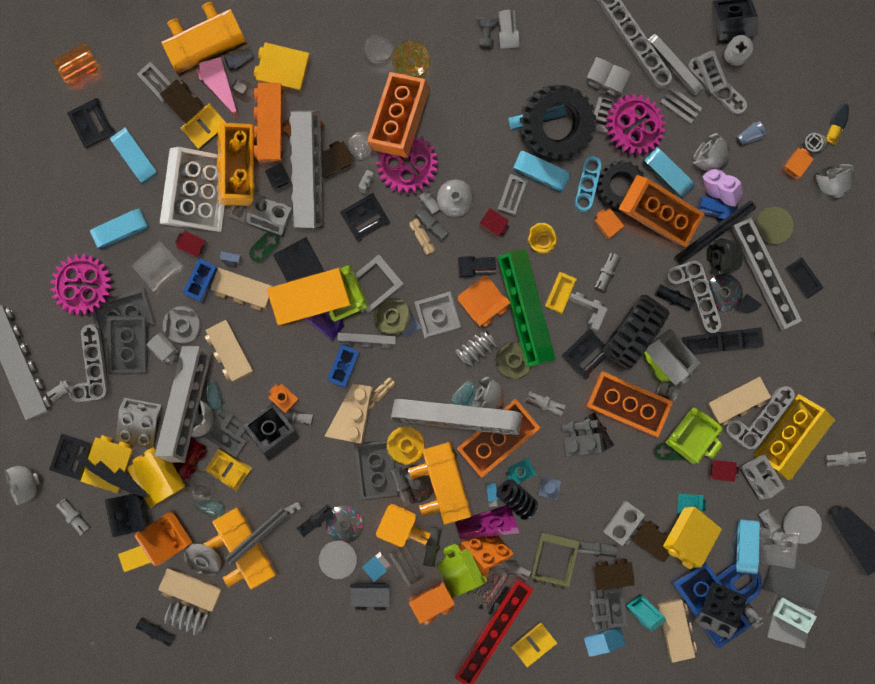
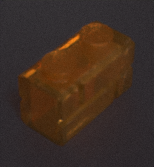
(75, 63)

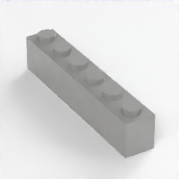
(306, 169)
(766, 274)
(20, 370)
(183, 404)

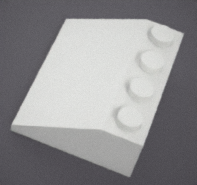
(191, 191)

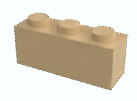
(240, 289)
(228, 351)
(739, 401)
(189, 590)
(677, 631)

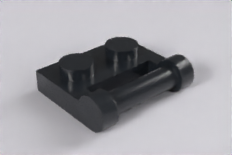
(85, 126)
(361, 211)
(581, 350)
(65, 455)

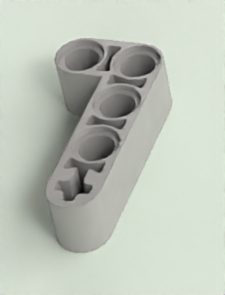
(699, 297)
(92, 380)
(763, 415)

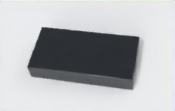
(804, 277)

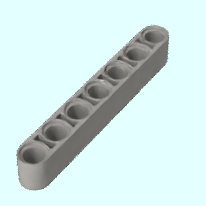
(632, 41)
(456, 416)

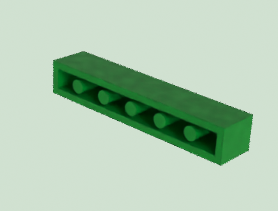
(526, 307)

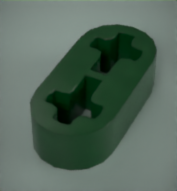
(261, 243)
(668, 456)

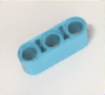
(133, 155)
(541, 171)
(669, 173)
(593, 176)
(118, 228)
(748, 546)

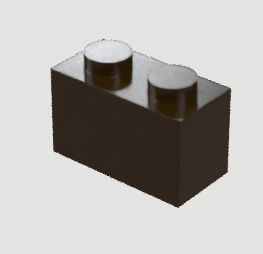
(181, 100)
(335, 159)
(652, 540)
(613, 575)

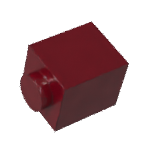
(494, 223)
(190, 244)
(723, 471)

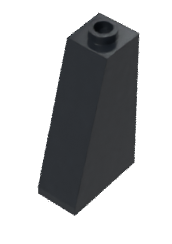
(857, 537)

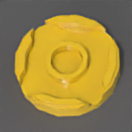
(405, 445)

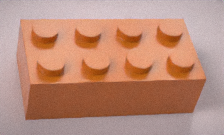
(398, 114)
(269, 123)
(661, 211)
(629, 404)
(488, 449)
(432, 602)

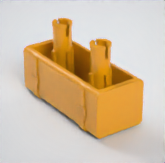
(202, 41)
(235, 164)
(447, 483)
(399, 526)
(255, 565)

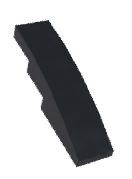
(724, 341)
(119, 479)

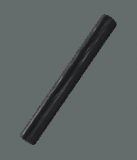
(715, 232)

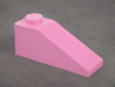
(216, 80)

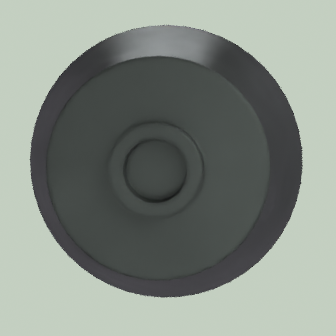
(725, 256)

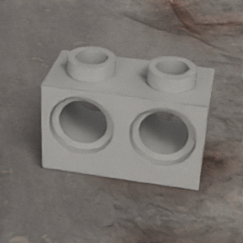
(266, 218)
(762, 477)
(619, 520)

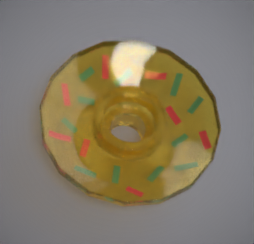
(411, 49)

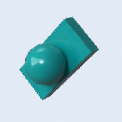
(646, 613)

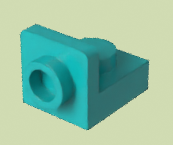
(687, 500)

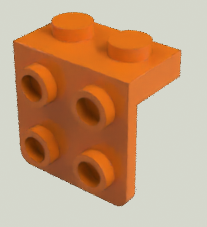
(483, 301)
(163, 538)
(487, 552)

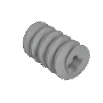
(738, 50)
(476, 348)
(185, 618)

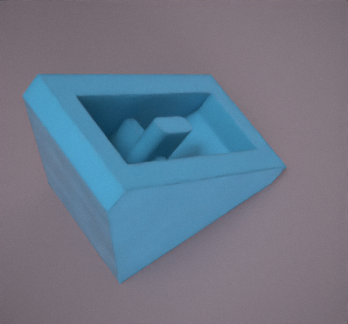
(605, 642)

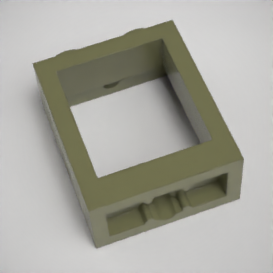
(557, 583)

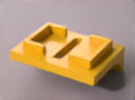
(196, 132)
(235, 475)
(540, 637)

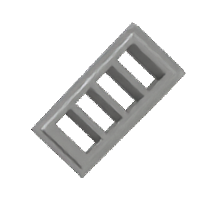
(702, 67)
(601, 128)

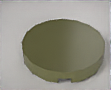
(774, 225)
(392, 317)
(511, 361)

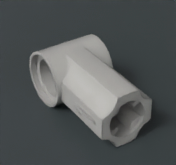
(508, 33)

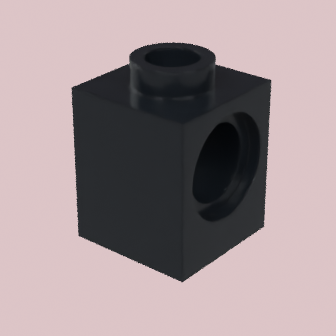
(278, 176)

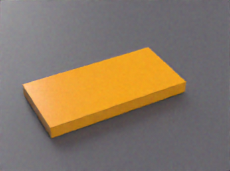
(308, 296)

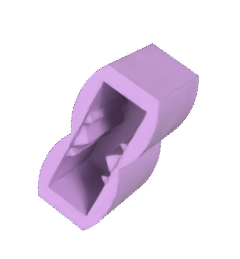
(723, 187)

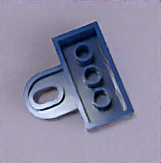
(695, 586)

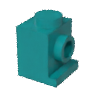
(528, 469)

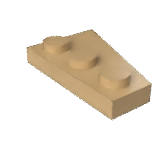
(352, 415)

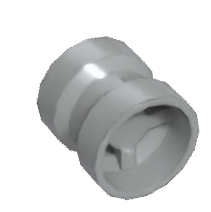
(818, 145)
(672, 392)

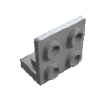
(597, 306)
(137, 422)

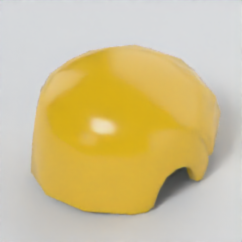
(542, 238)

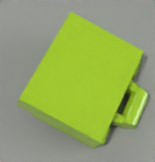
(355, 293)
(695, 435)
(460, 571)

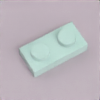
(794, 615)

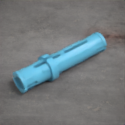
(551, 113)

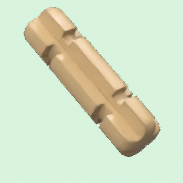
(422, 236)
(381, 391)

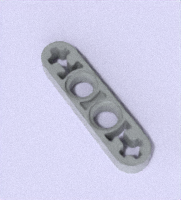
(675, 65)
(732, 91)

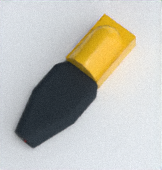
(838, 124)

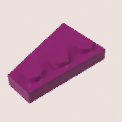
(489, 523)

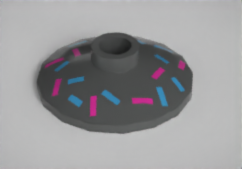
(734, 288)
(422, 492)
(354, 520)

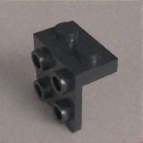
(125, 514)
(721, 610)

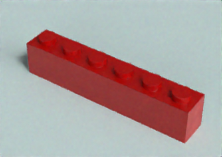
(493, 633)

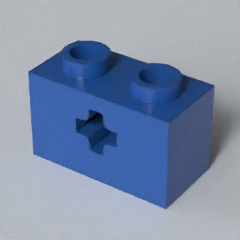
(200, 280)
(343, 366)

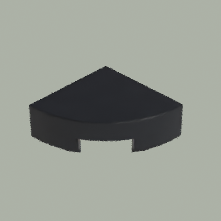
(748, 305)

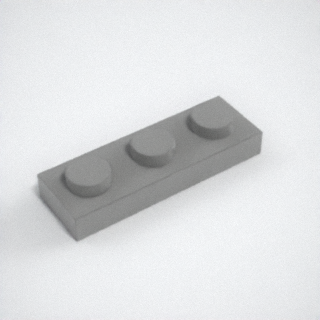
(366, 340)

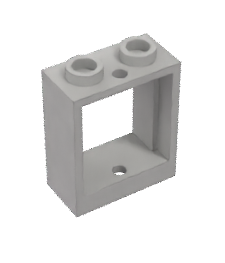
(389, 274)
(673, 357)

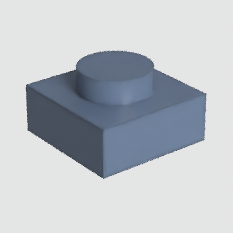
(230, 259)
(412, 328)
(549, 488)

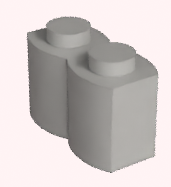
(608, 76)
(163, 349)

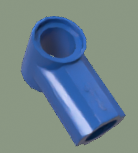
(716, 208)

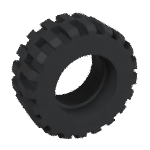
(582, 121)
(636, 332)

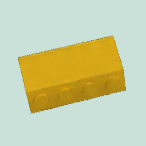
(795, 436)

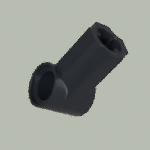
(471, 266)

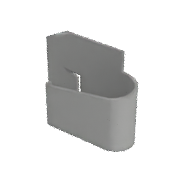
(243, 90)

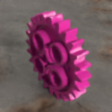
(626, 110)
(395, 174)
(83, 267)

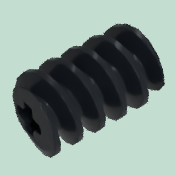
(517, 499)

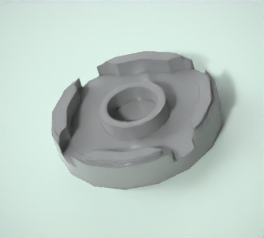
(181, 325)
(802, 521)
(202, 559)
(337, 559)

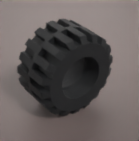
(615, 168)

